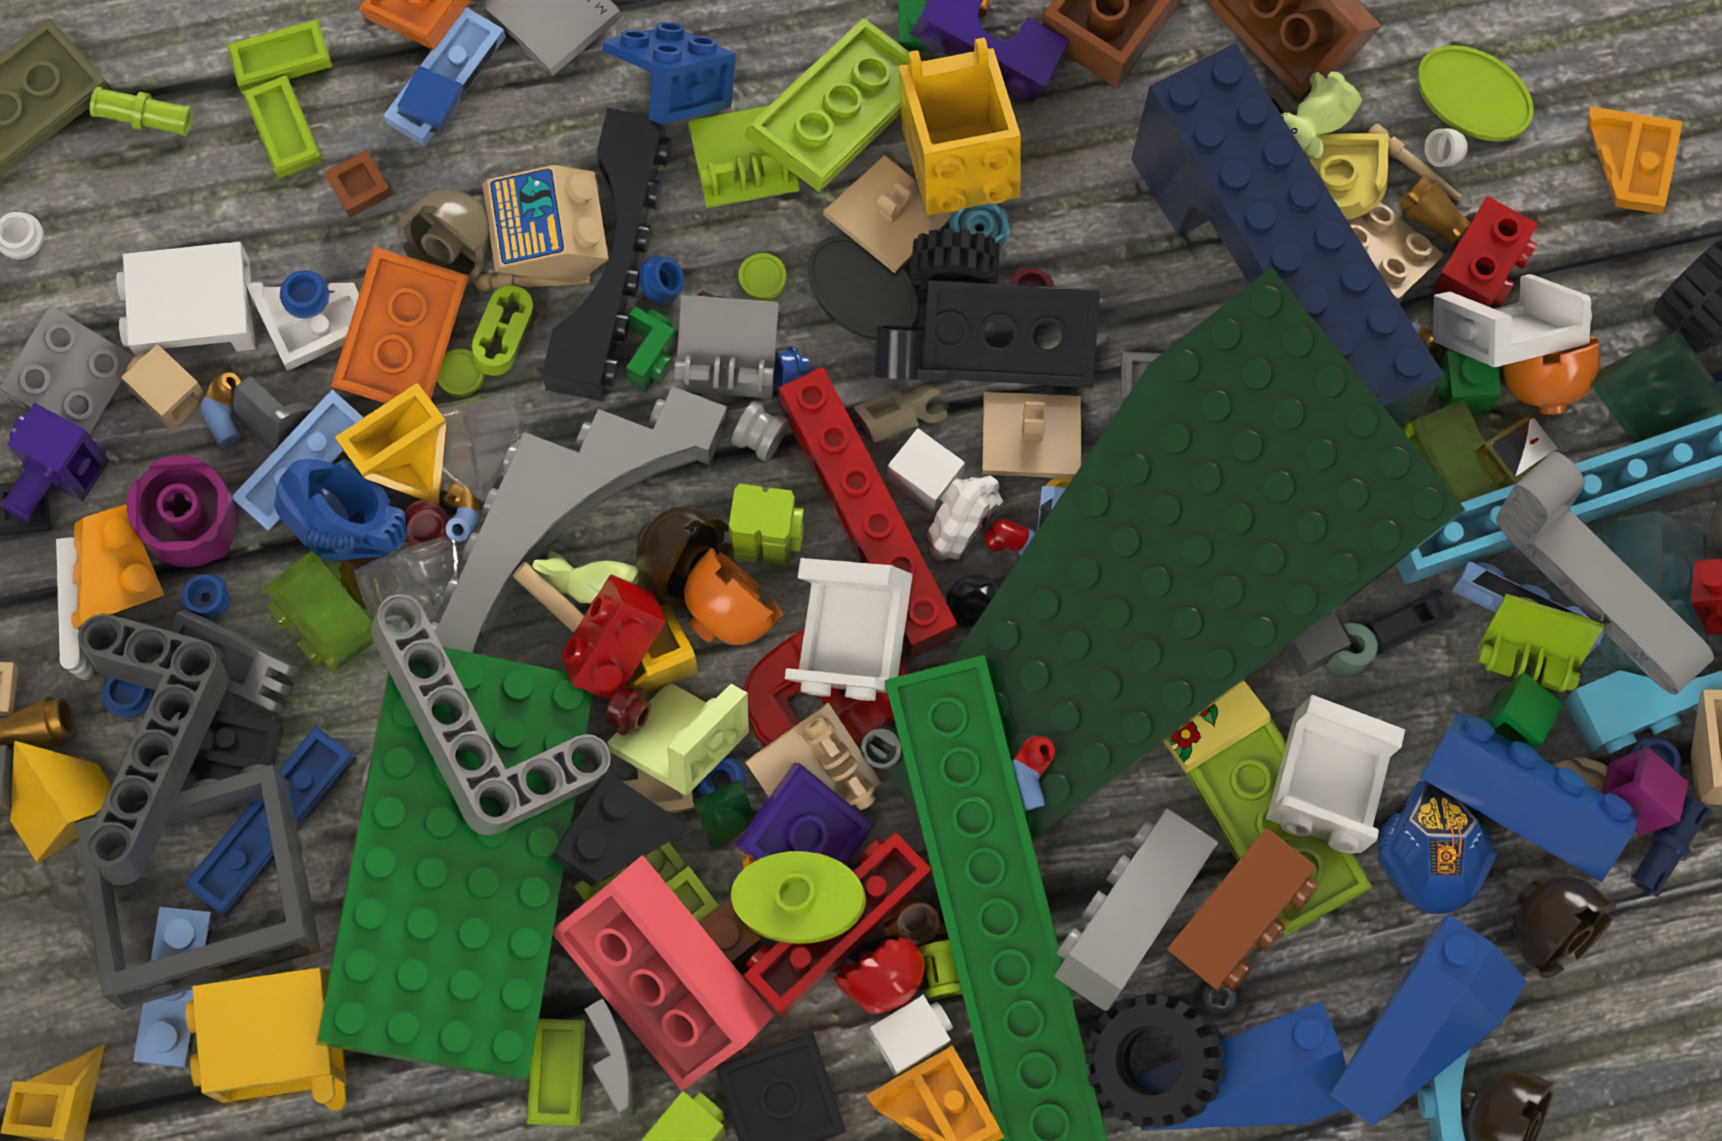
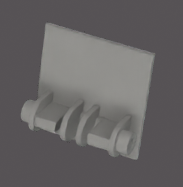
(726, 346)
(66, 370)

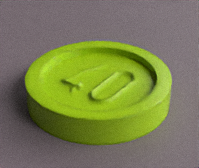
(762, 276)
(459, 375)

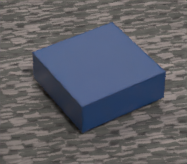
(430, 98)

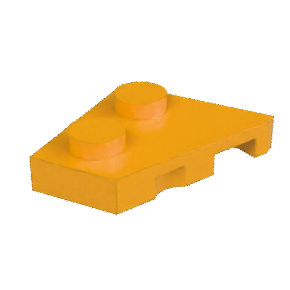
(1636, 156)
(111, 567)
(937, 1102)

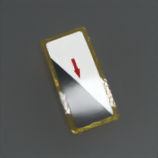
(1516, 451)

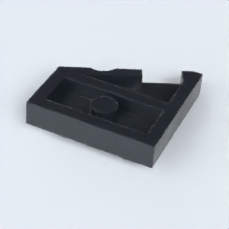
(233, 745)
(614, 831)

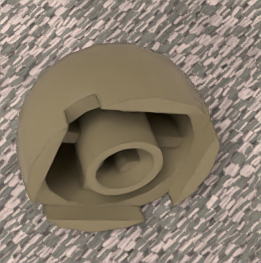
(448, 232)

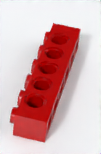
(864, 503)

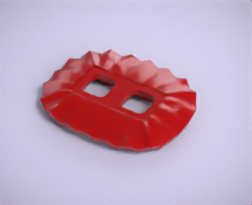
(770, 692)

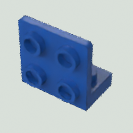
(687, 70)

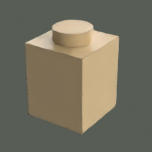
(163, 386)

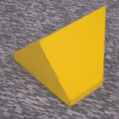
(400, 445)
(667, 659)
(52, 796)
(54, 1102)

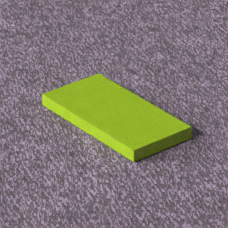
(834, 106)
(1238, 794)

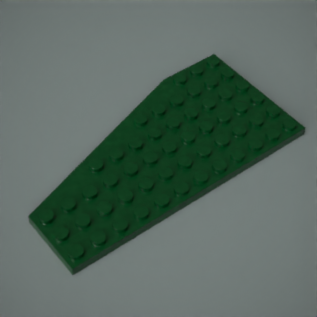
(1198, 543)

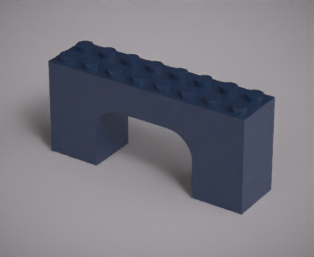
(1227, 157)

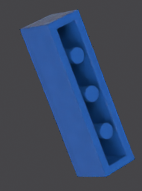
(1531, 795)

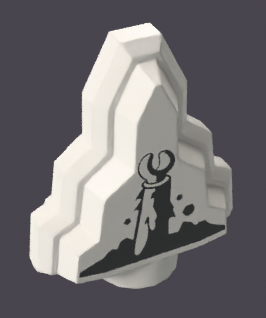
(963, 516)

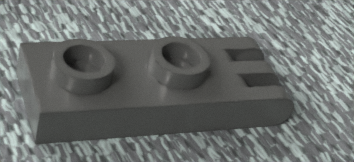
(249, 665)

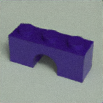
(1023, 60)

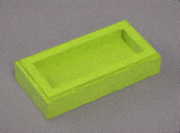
(282, 52)
(282, 126)
(557, 1073)

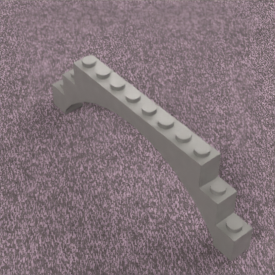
(555, 487)

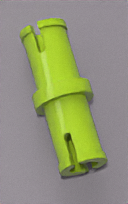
(141, 111)

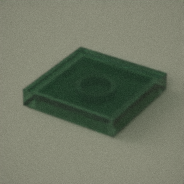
(1658, 389)

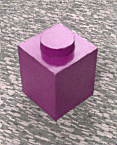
(1648, 787)

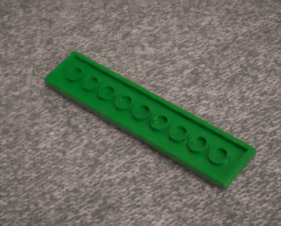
(994, 904)

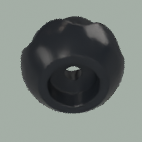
(970, 598)

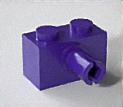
(51, 454)

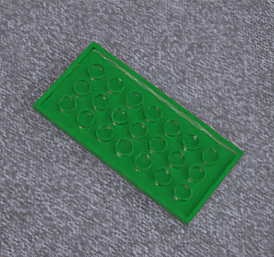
(442, 924)

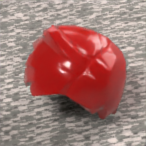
(883, 977)

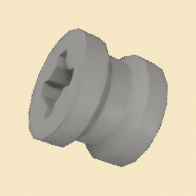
(760, 431)

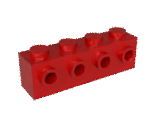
(792, 970)

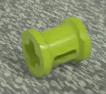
(940, 971)

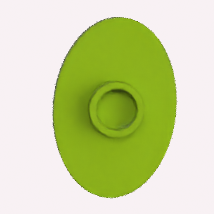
(1475, 93)
(798, 897)

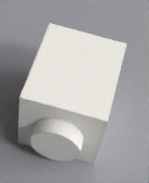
(925, 470)
(911, 1034)

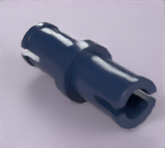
(1670, 847)

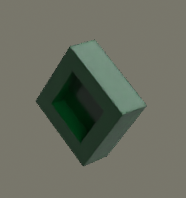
(724, 813)

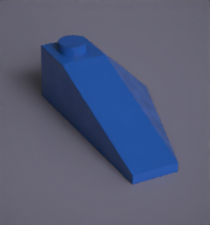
(1438, 1012)
(1271, 1074)

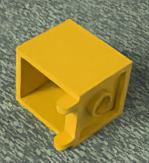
(960, 130)
(262, 1039)

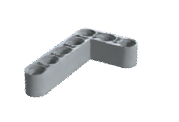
(1595, 578)
(469, 734)

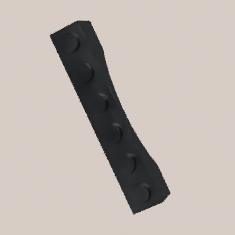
(584, 344)

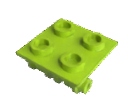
(732, 165)
(1538, 638)

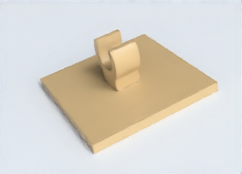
(884, 213)
(1031, 435)

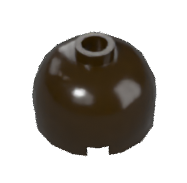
(673, 545)
(1559, 920)
(1506, 1107)

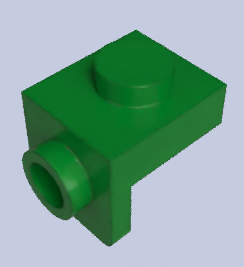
(654, 356)

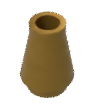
(1433, 209)
(39, 724)

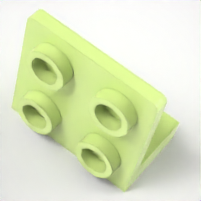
(685, 735)

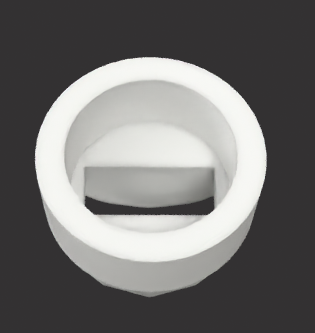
(1445, 147)

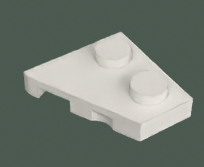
(309, 338)

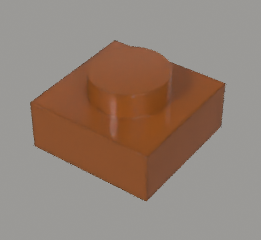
(357, 183)
(729, 932)

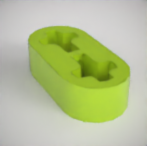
(493, 326)

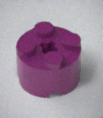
(163, 494)

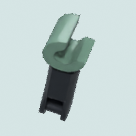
(1387, 633)

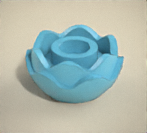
(989, 216)

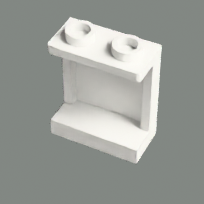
(187, 298)
(1540, 323)
(852, 627)
(1333, 774)

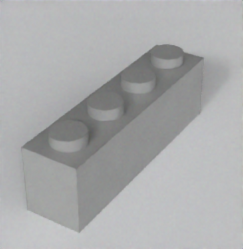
(1135, 909)

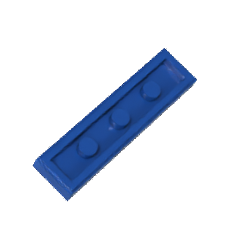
(247, 846)

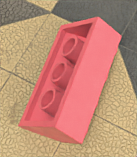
(663, 973)

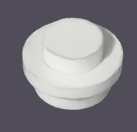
(20, 235)

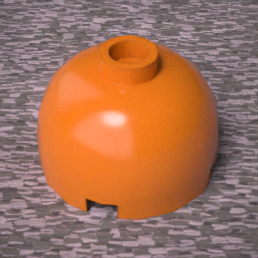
(1554, 378)
(727, 602)

